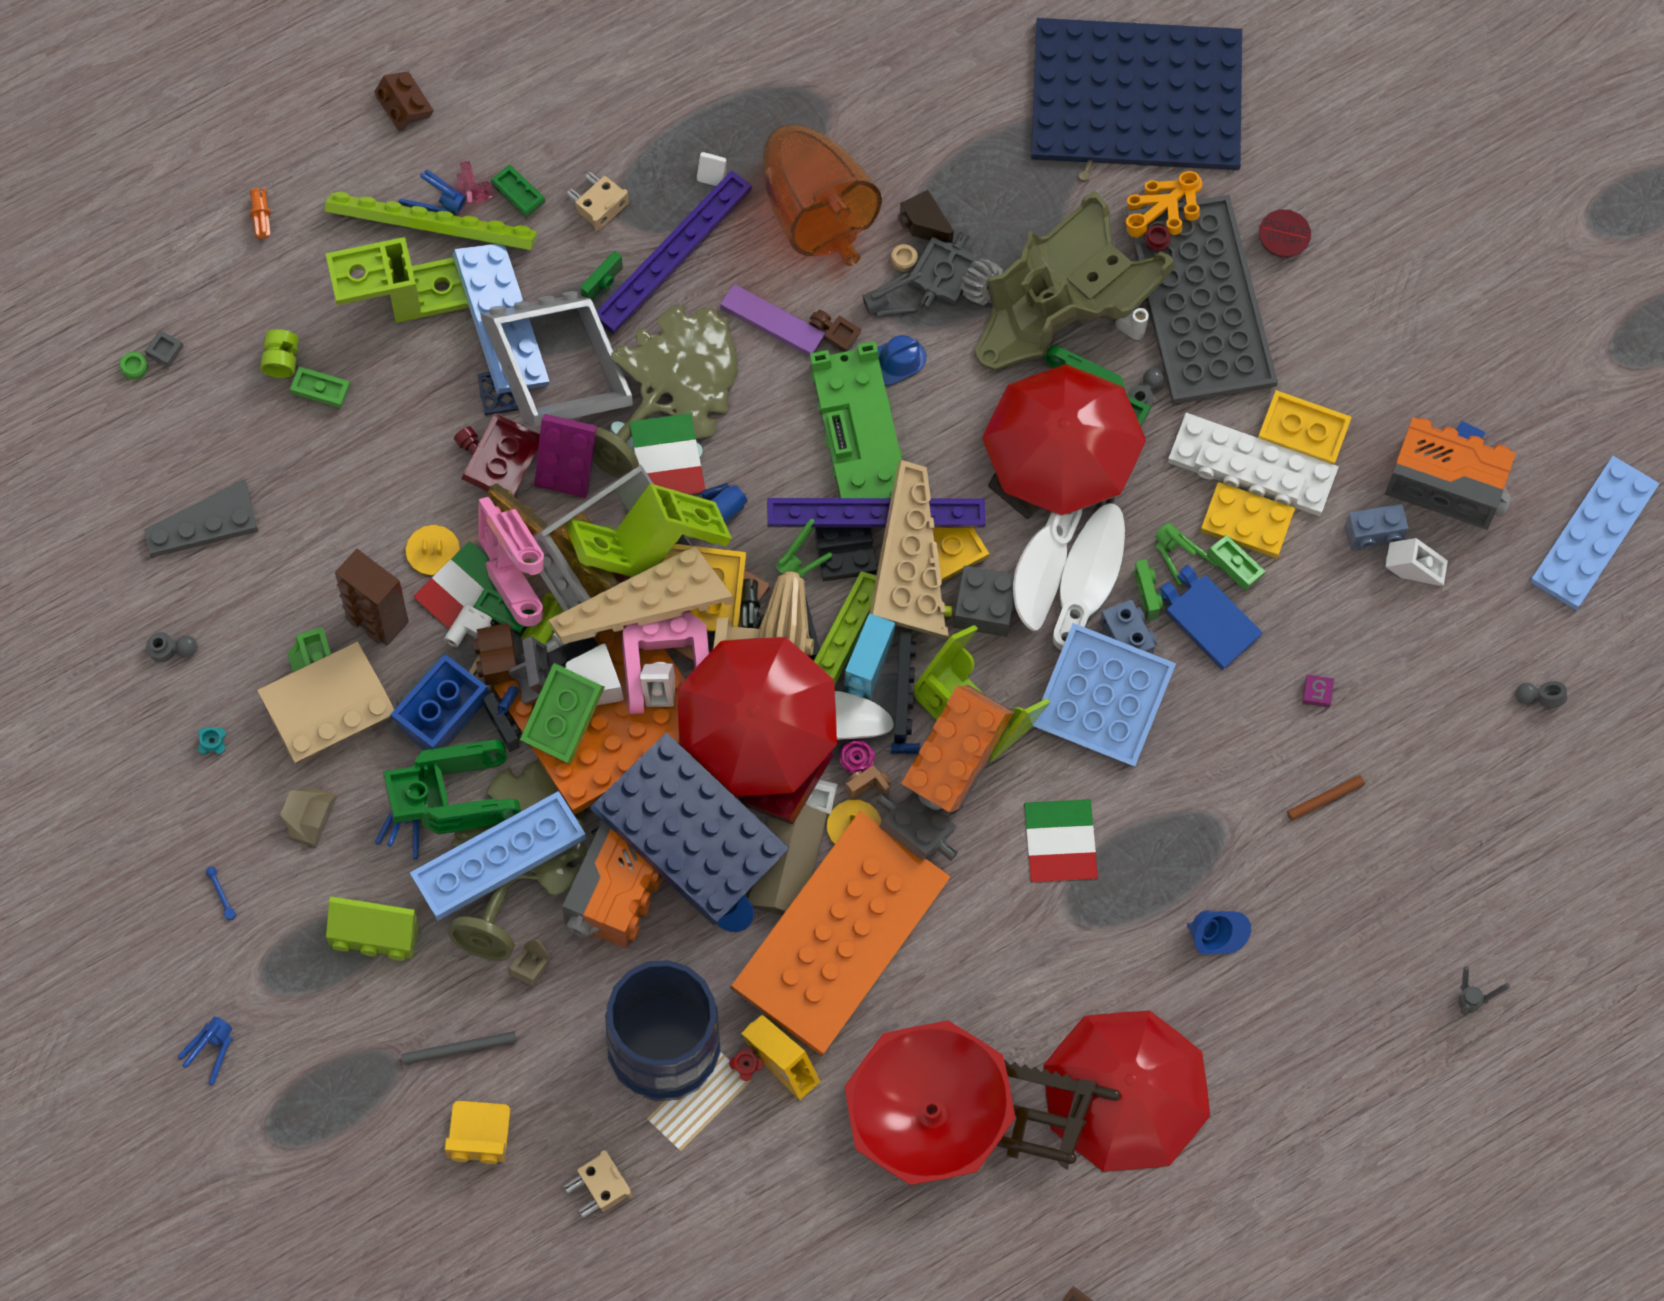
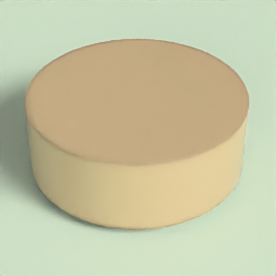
(904, 258)

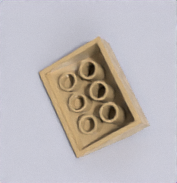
(326, 703)

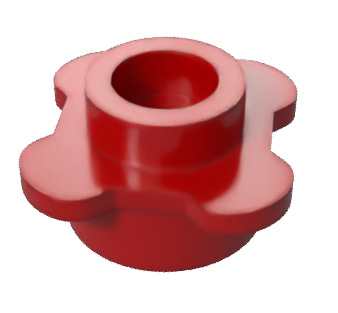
(746, 1071)

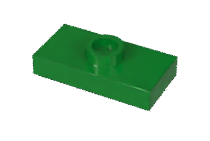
(518, 191)
(603, 276)
(493, 605)

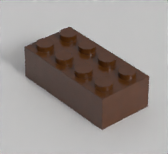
(371, 597)

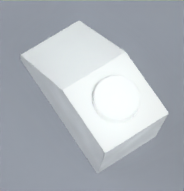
(1416, 562)
(658, 684)

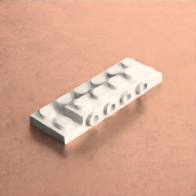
(1252, 464)

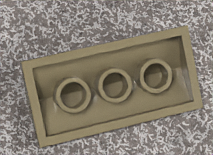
(793, 870)

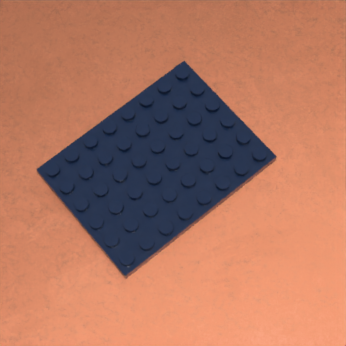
(1137, 94)

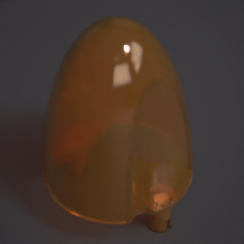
(818, 192)

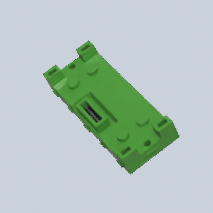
(857, 421)

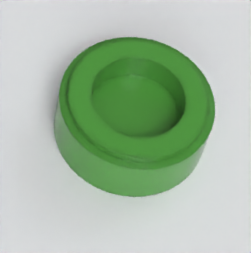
(133, 365)

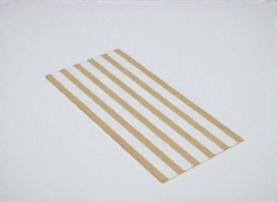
(688, 1116)

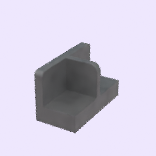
(531, 669)

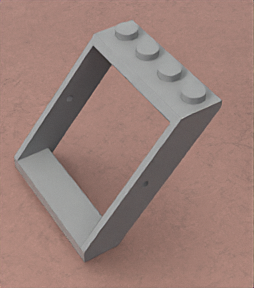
(620, 394)
(556, 570)

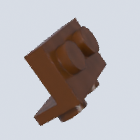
(402, 99)

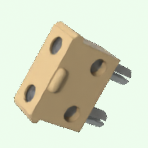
(600, 202)
(604, 1182)

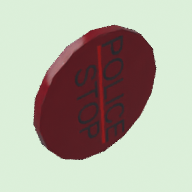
(1284, 233)

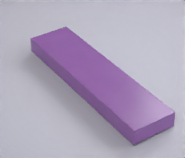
(772, 320)

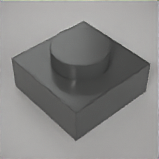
(164, 348)

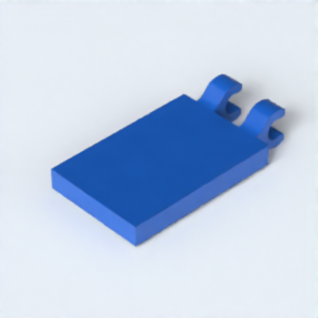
(1209, 618)

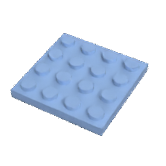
(1104, 694)

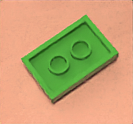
(562, 713)

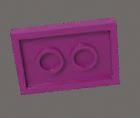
(565, 455)

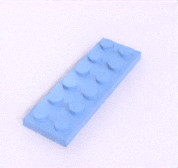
(491, 282)
(1594, 533)
(498, 855)

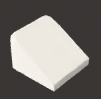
(711, 169)
(823, 796)

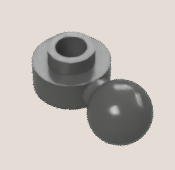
(1152, 380)
(185, 646)
(1550, 694)

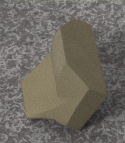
(307, 814)

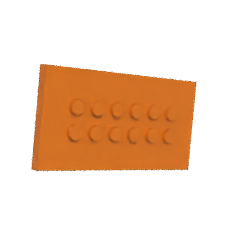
(839, 933)

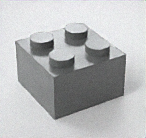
(985, 601)

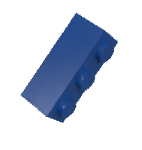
(440, 704)

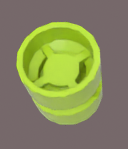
(279, 353)

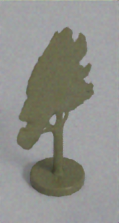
(688, 361)
(481, 935)

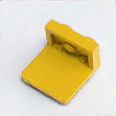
(478, 1132)

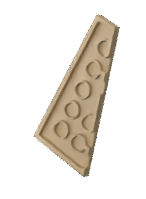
(908, 565)
(649, 597)

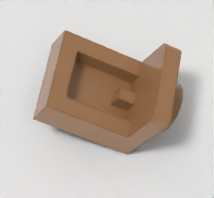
(862, 782)

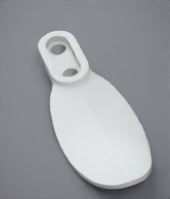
(1042, 568)
(1090, 569)
(860, 717)

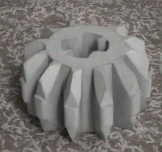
(975, 281)

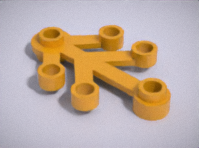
(1187, 184)

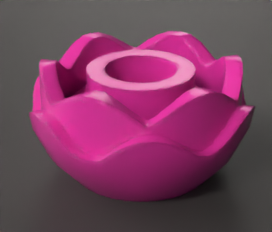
(854, 749)

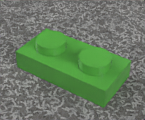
(320, 387)
(1235, 562)
(1145, 581)

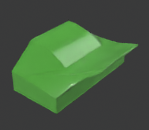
(308, 648)

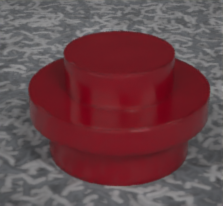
(1157, 238)

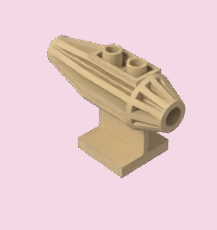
(783, 616)

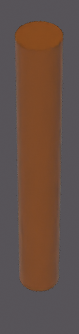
(1325, 797)

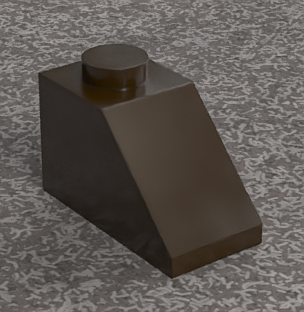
(925, 218)

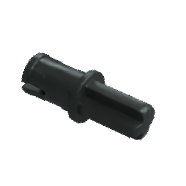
(749, 604)

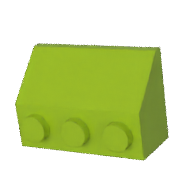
(371, 928)

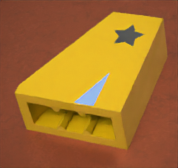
(781, 1056)

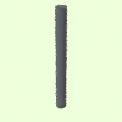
(459, 1047)

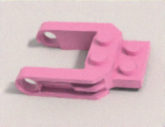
(507, 545)
(659, 635)

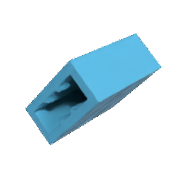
(869, 656)

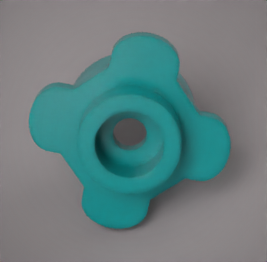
(206, 734)

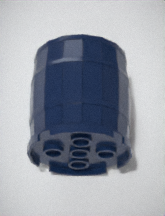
(662, 1030)

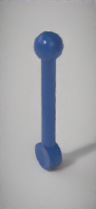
(229, 913)

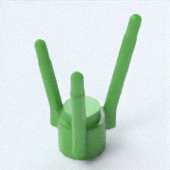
(1171, 539)
(791, 562)

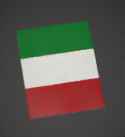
(669, 452)
(456, 585)
(1061, 840)

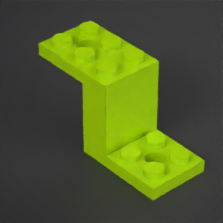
(391, 273)
(648, 531)

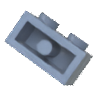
(1376, 526)
(1127, 625)

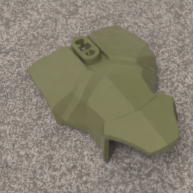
(1054, 286)

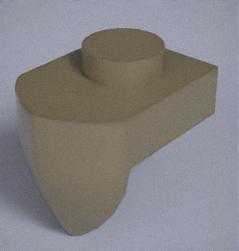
(530, 963)

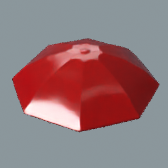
(1063, 439)
(758, 715)
(1158, 1083)
(929, 1102)

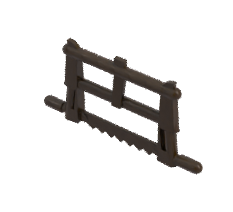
(1072, 1124)

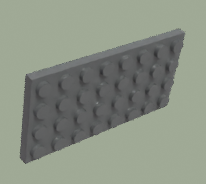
(1208, 308)

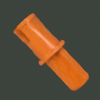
(260, 213)

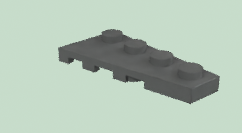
(206, 522)

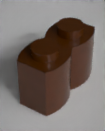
(496, 652)

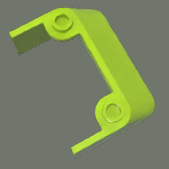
(952, 669)

